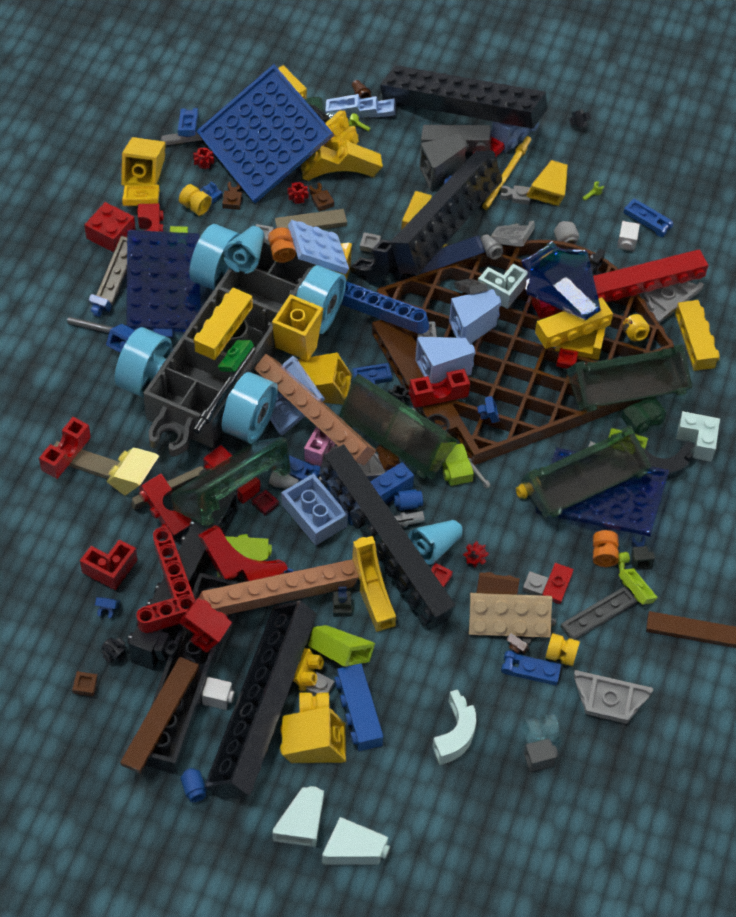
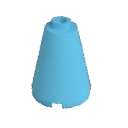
(244, 250)
(435, 539)

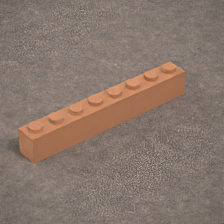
(315, 409)
(281, 588)

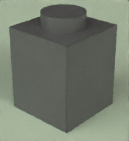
(540, 754)

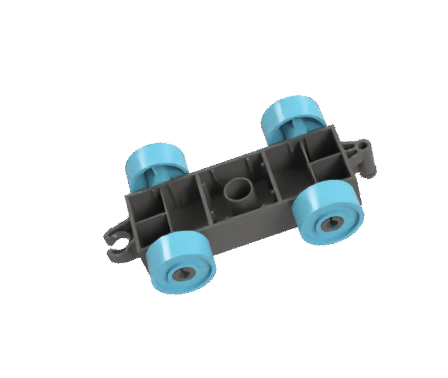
(184, 383)

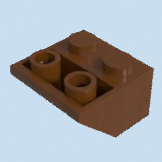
(496, 584)

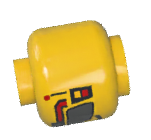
(635, 327)

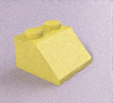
(131, 469)

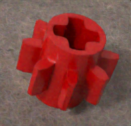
(203, 158)
(298, 193)
(472, 557)

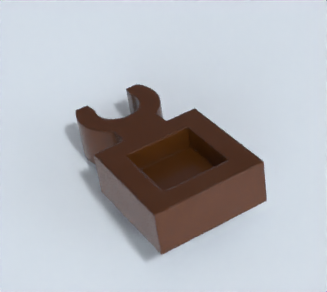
(232, 197)
(321, 199)
(387, 458)

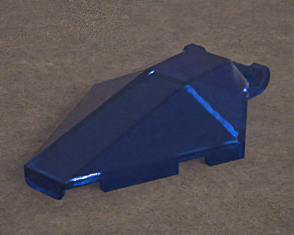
(563, 280)

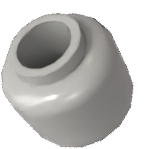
(566, 232)

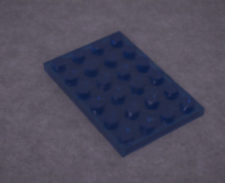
(160, 281)
(624, 507)

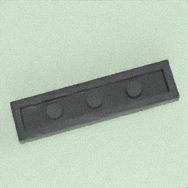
(598, 613)

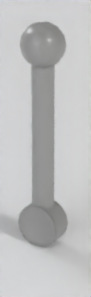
(485, 482)

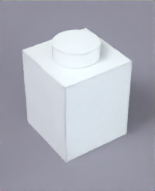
(628, 236)
(217, 693)

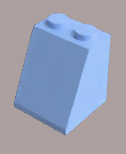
(474, 314)
(443, 355)

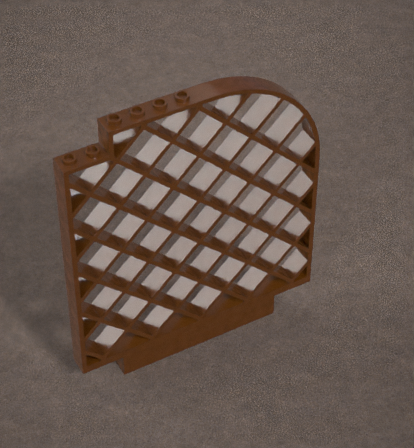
(400, 351)

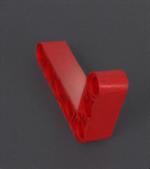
(174, 582)

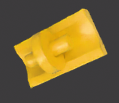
(304, 673)

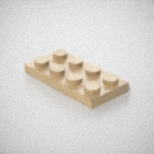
(510, 614)

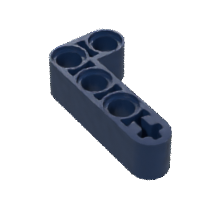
(455, 253)

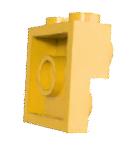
(342, 131)

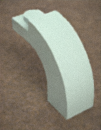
(455, 743)

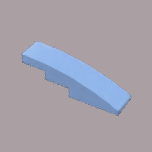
(362, 107)

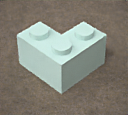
(507, 285)
(701, 431)

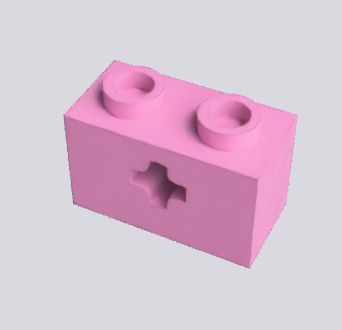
(317, 447)

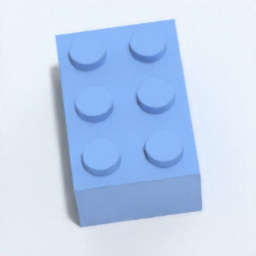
(314, 509)

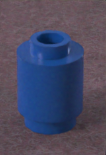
(408, 499)
(193, 785)

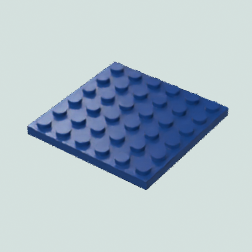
(265, 133)

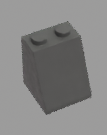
(441, 159)

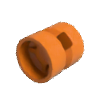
(281, 245)
(605, 548)

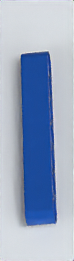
(385, 308)

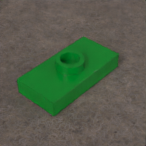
(235, 355)

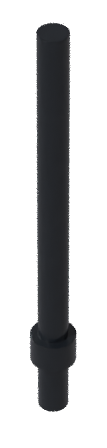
(206, 415)

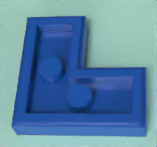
(375, 373)

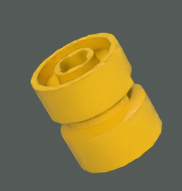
(195, 199)
(562, 649)
(309, 702)

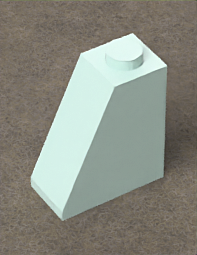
(302, 819)
(354, 845)

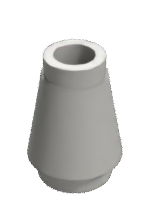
(492, 247)
(282, 481)

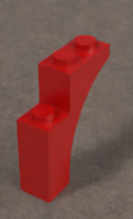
(230, 561)

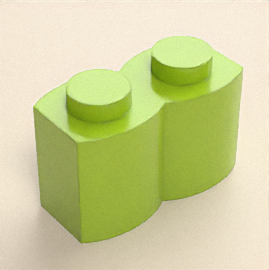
(457, 467)

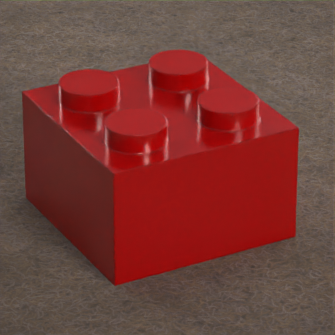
(108, 226)

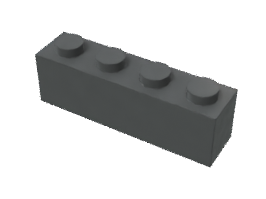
(476, 136)

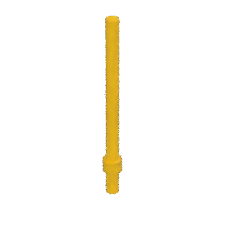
(520, 151)

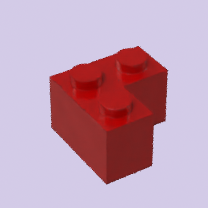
(109, 568)
(205, 624)

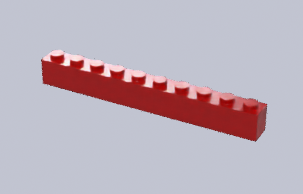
(640, 279)

